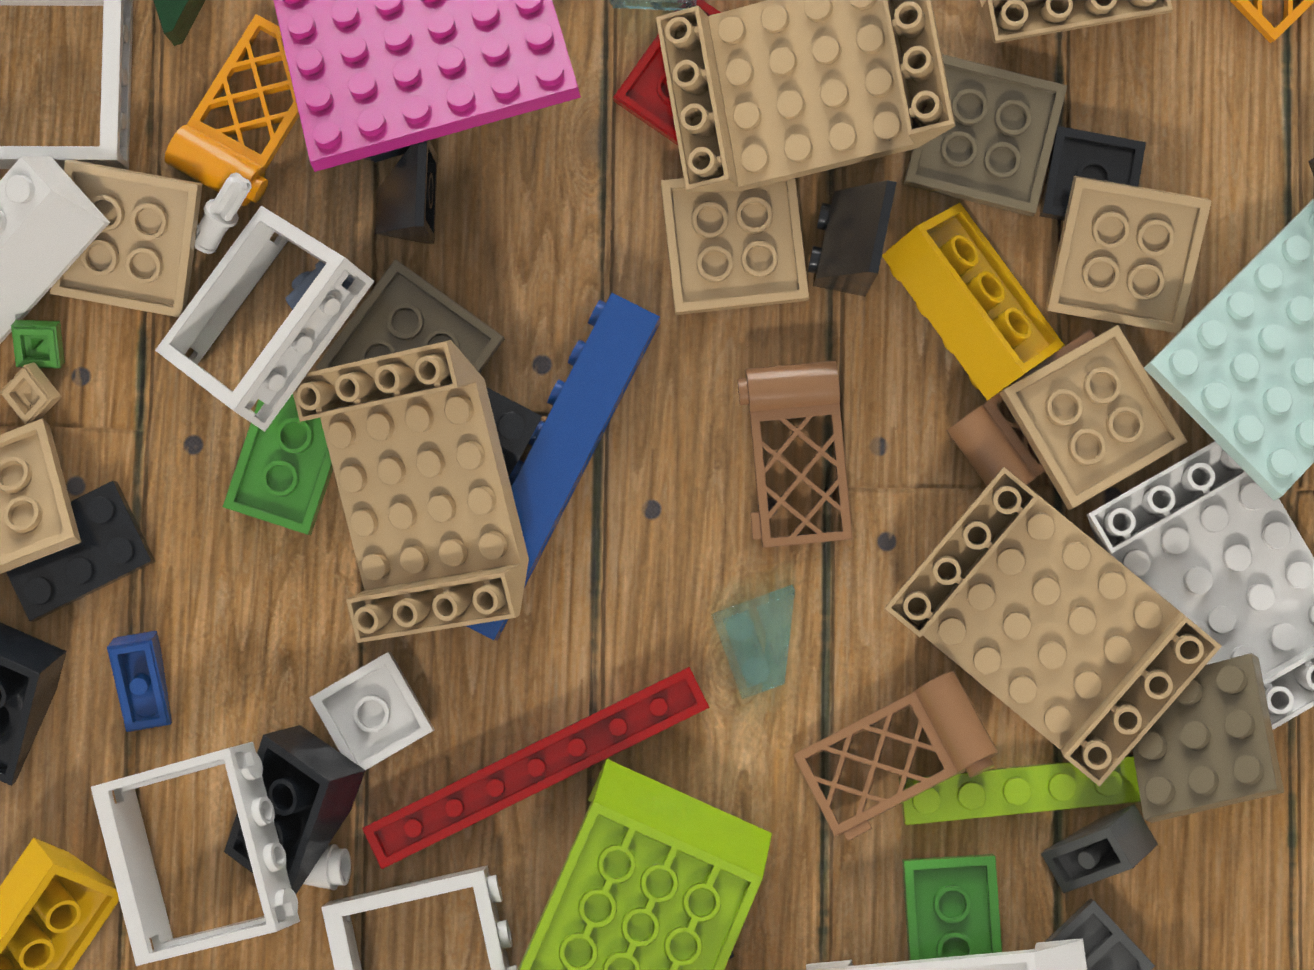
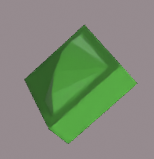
(38, 343)

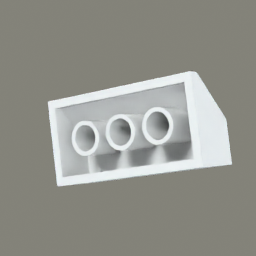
(42, 233)

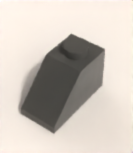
(1100, 849)

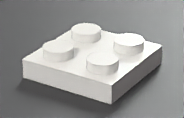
(372, 712)

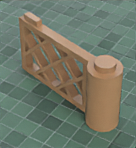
(787, 394)
(990, 439)
(954, 736)

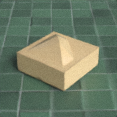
(30, 393)

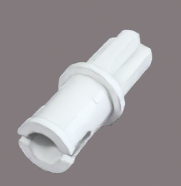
(221, 213)

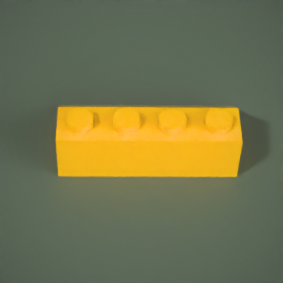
(972, 300)
(51, 909)

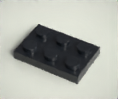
(107, 552)

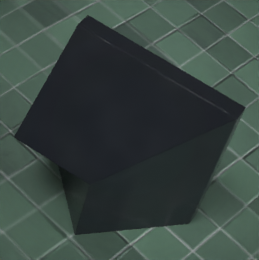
(409, 196)

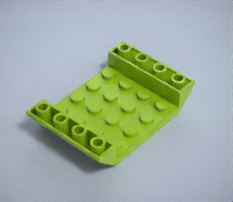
(649, 882)

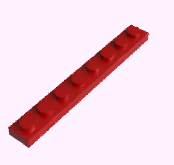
(535, 767)

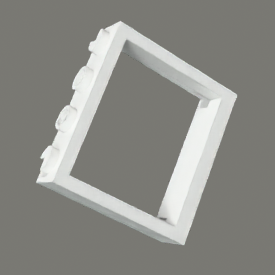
(114, 91)
(298, 339)
(135, 869)
(486, 891)

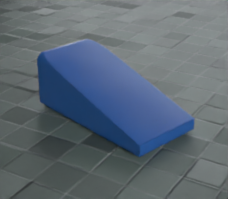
(140, 680)

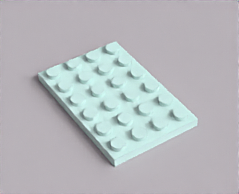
(1250, 361)

